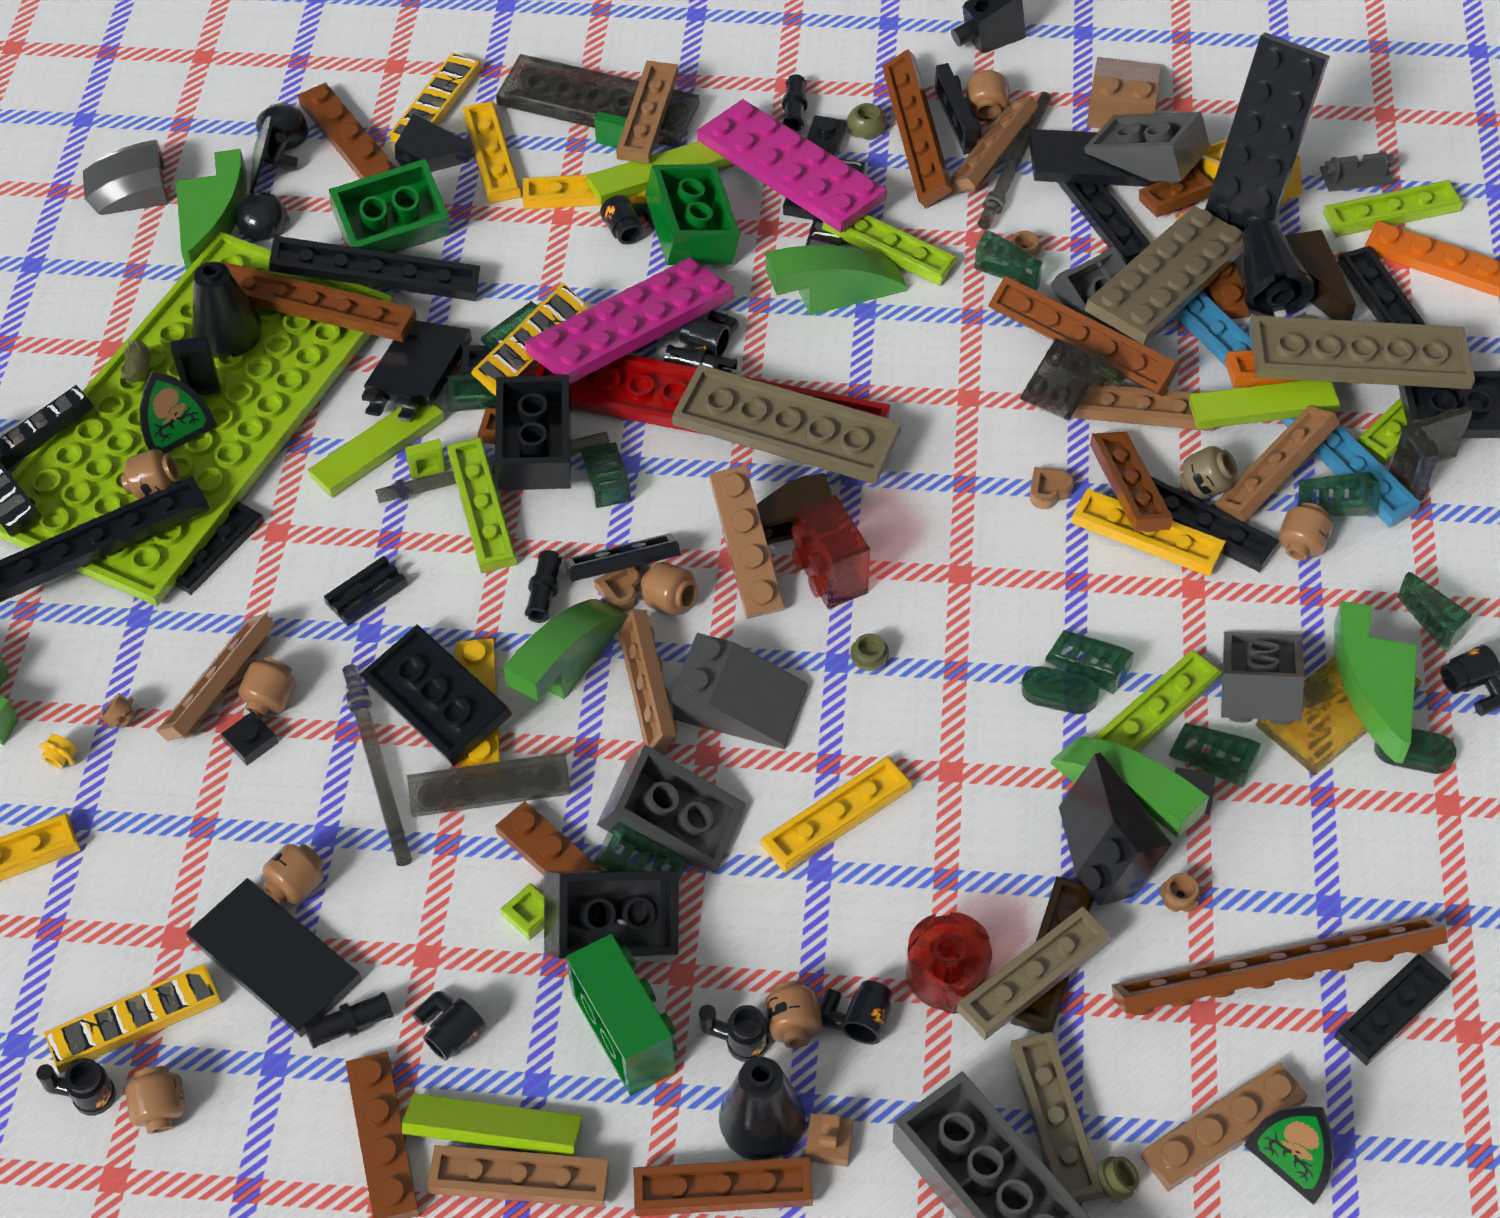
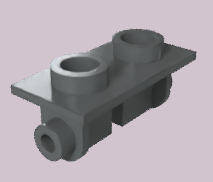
(1351, 173)

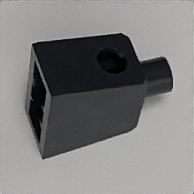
(990, 24)

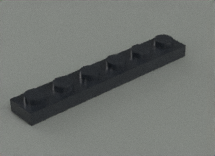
(374, 268)
(100, 537)

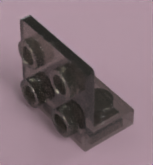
(1066, 377)
(1424, 445)

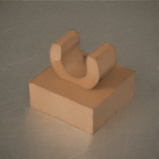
(829, 1139)

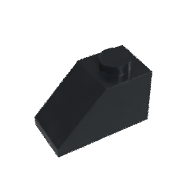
(430, 142)

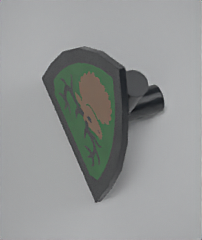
(273, 156)
(172, 413)
(1297, 1148)

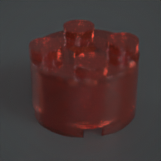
(947, 959)

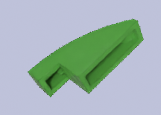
(210, 204)
(832, 275)
(563, 649)
(1376, 678)
(1160, 791)

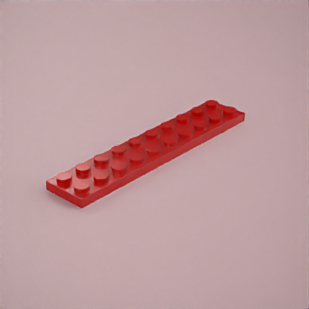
(652, 388)

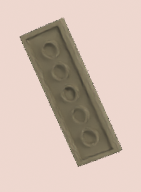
(1167, 275)
(1360, 352)
(787, 424)

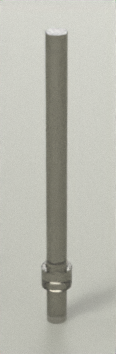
(996, 199)
(359, 703)

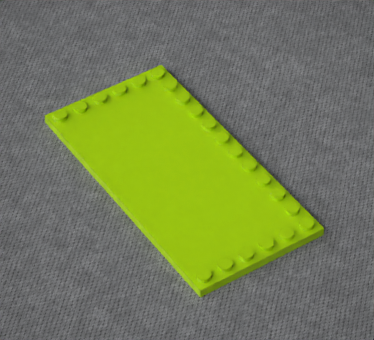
(256, 414)

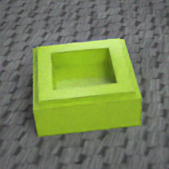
(425, 459)
(526, 911)

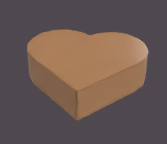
(1050, 486)
(620, 588)

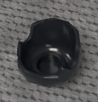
(288, 121)
(261, 216)

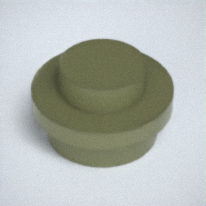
(869, 652)
(1118, 1177)

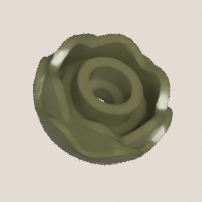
(866, 121)
(136, 361)

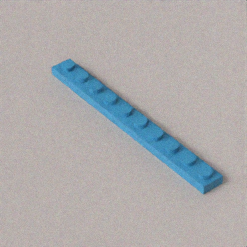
(1340, 450)

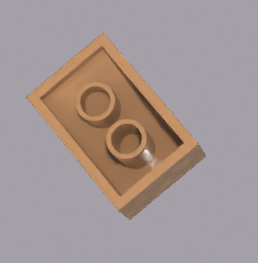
(1122, 89)

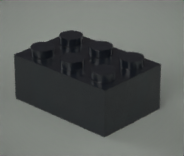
(533, 432)

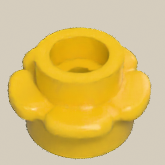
(58, 751)

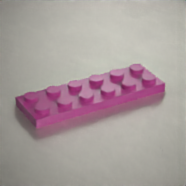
(792, 165)
(629, 320)

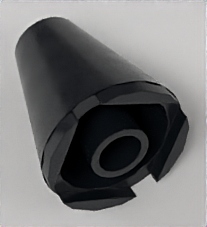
(1273, 271)
(223, 312)
(761, 1112)

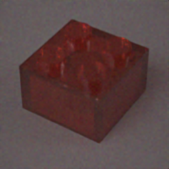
(831, 552)

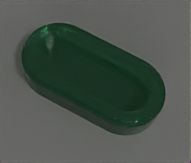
(1060, 690)
(1426, 753)

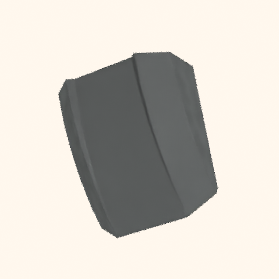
(126, 179)
(1080, 283)

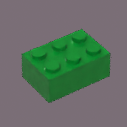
(390, 209)
(692, 213)
(622, 1013)

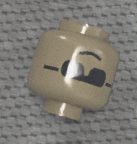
(1208, 472)

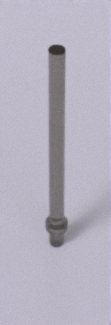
(405, 489)

